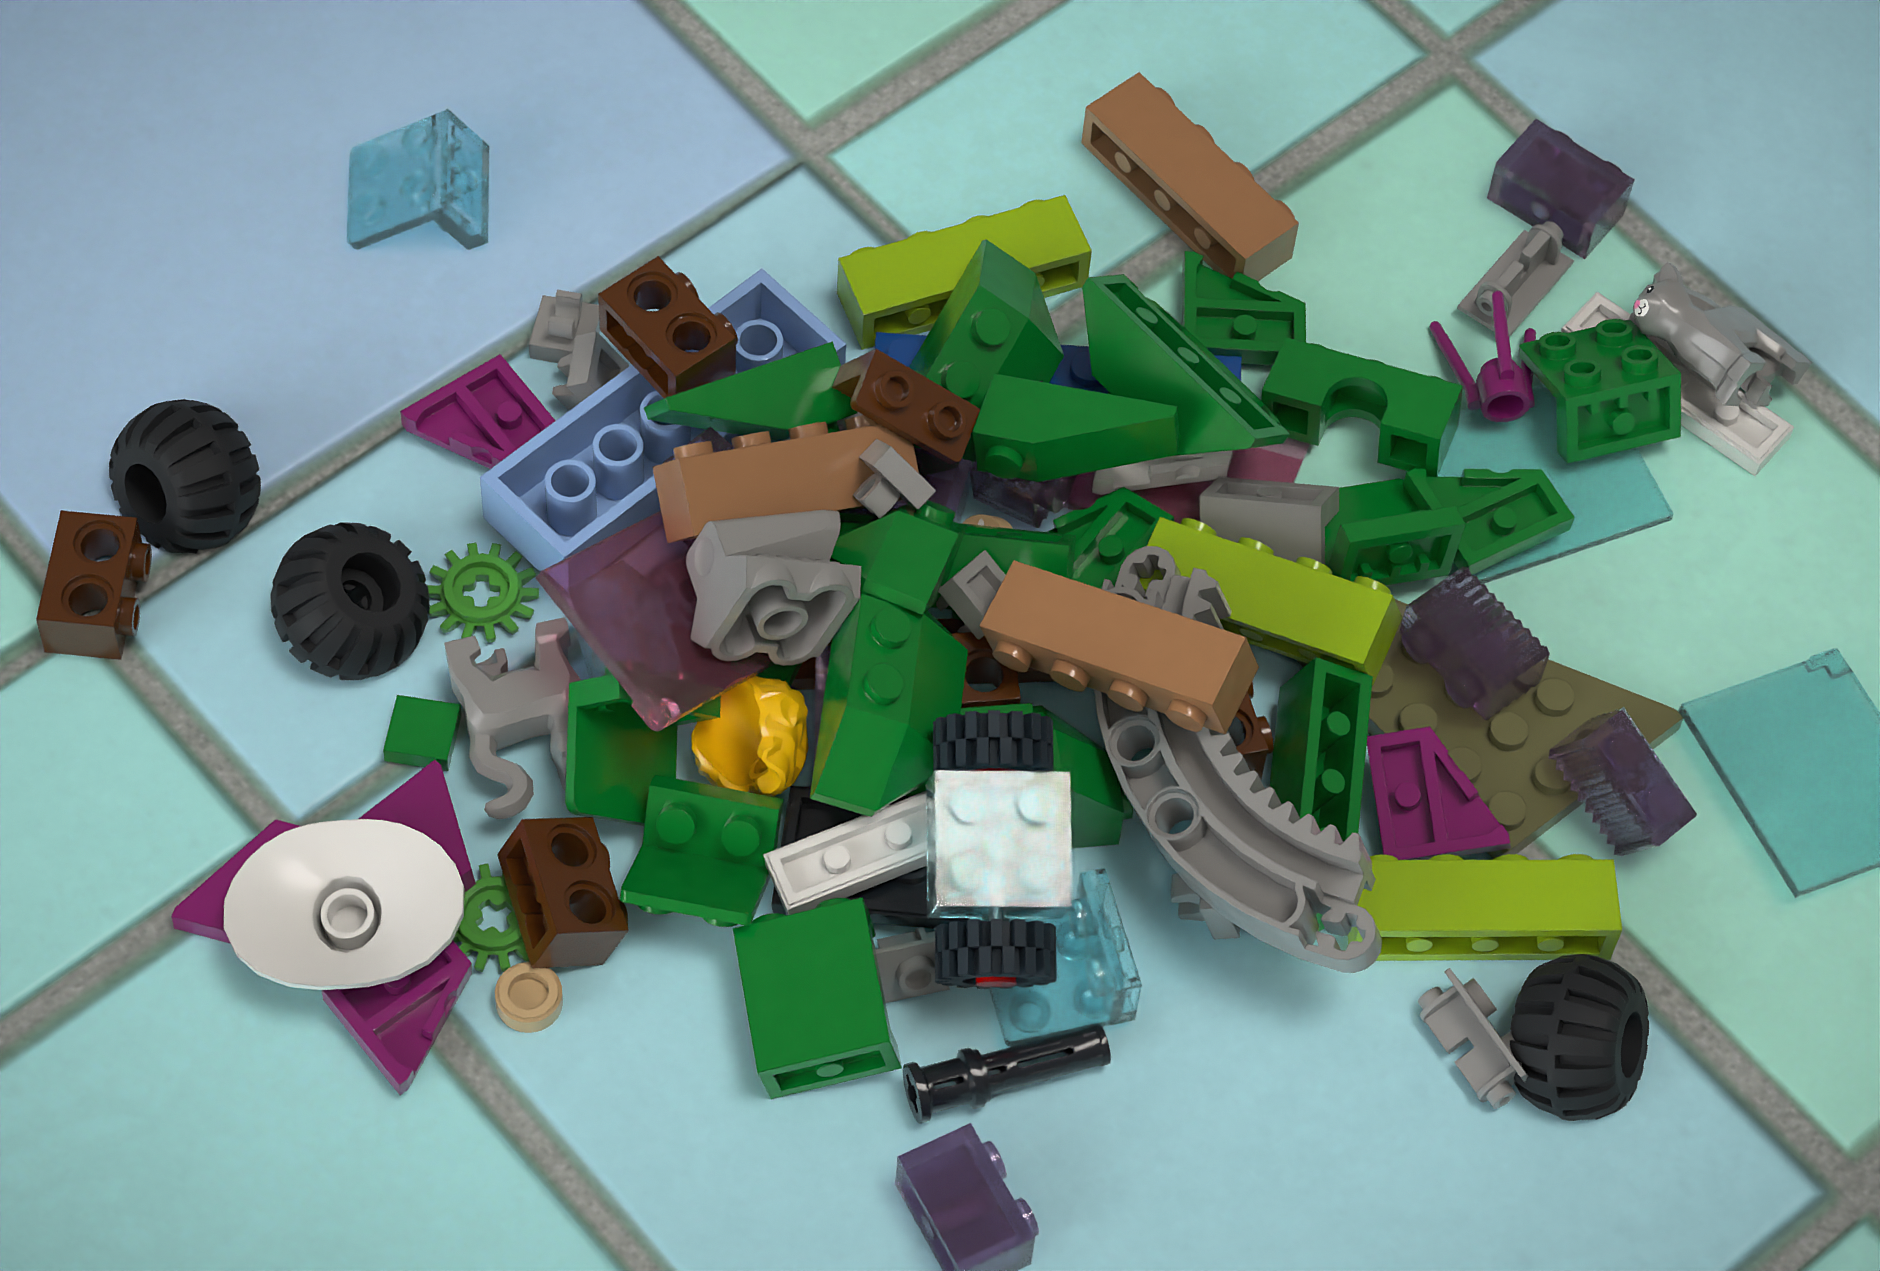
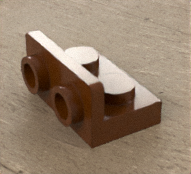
(908, 404)

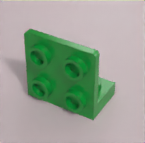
(1608, 388)
(1387, 536)
(703, 852)

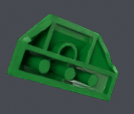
(988, 327)
(1153, 358)
(882, 693)

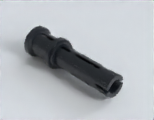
(970, 1070)

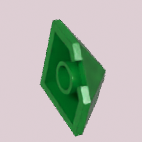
(903, 554)
(1095, 790)

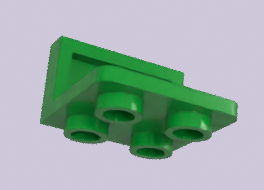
(615, 752)

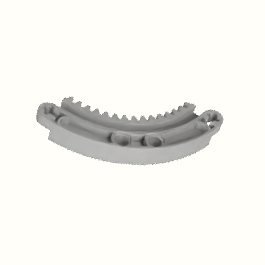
(1243, 845)

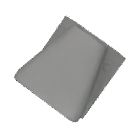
(770, 586)

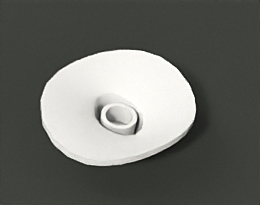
(344, 905)

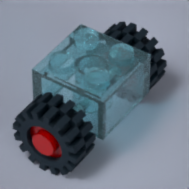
(997, 849)

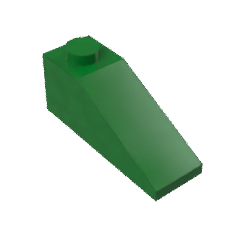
(764, 398)
(1064, 431)

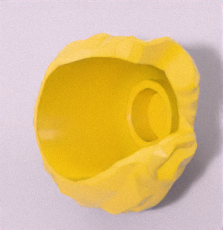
(757, 739)

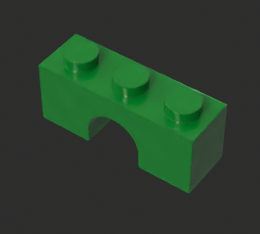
(1319, 385)

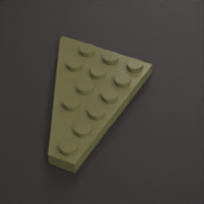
(1510, 750)

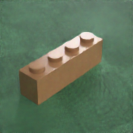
(1189, 180)
(769, 478)
(1119, 648)

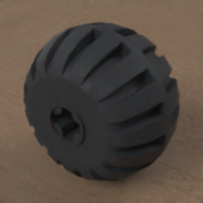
(185, 476)
(350, 601)
(1580, 1037)

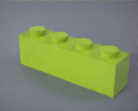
(910, 280)
(1287, 603)
(1493, 908)

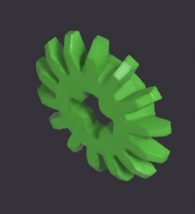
(463, 577)
(489, 942)

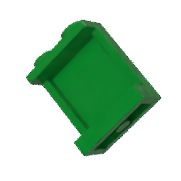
(815, 997)

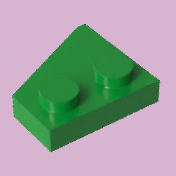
(1238, 313)
(1500, 511)
(1108, 534)

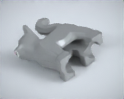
(1716, 342)
(514, 707)

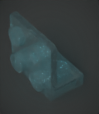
(419, 176)
(1094, 972)

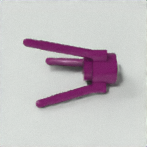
(1501, 386)

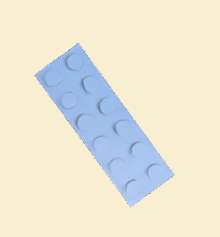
(595, 462)

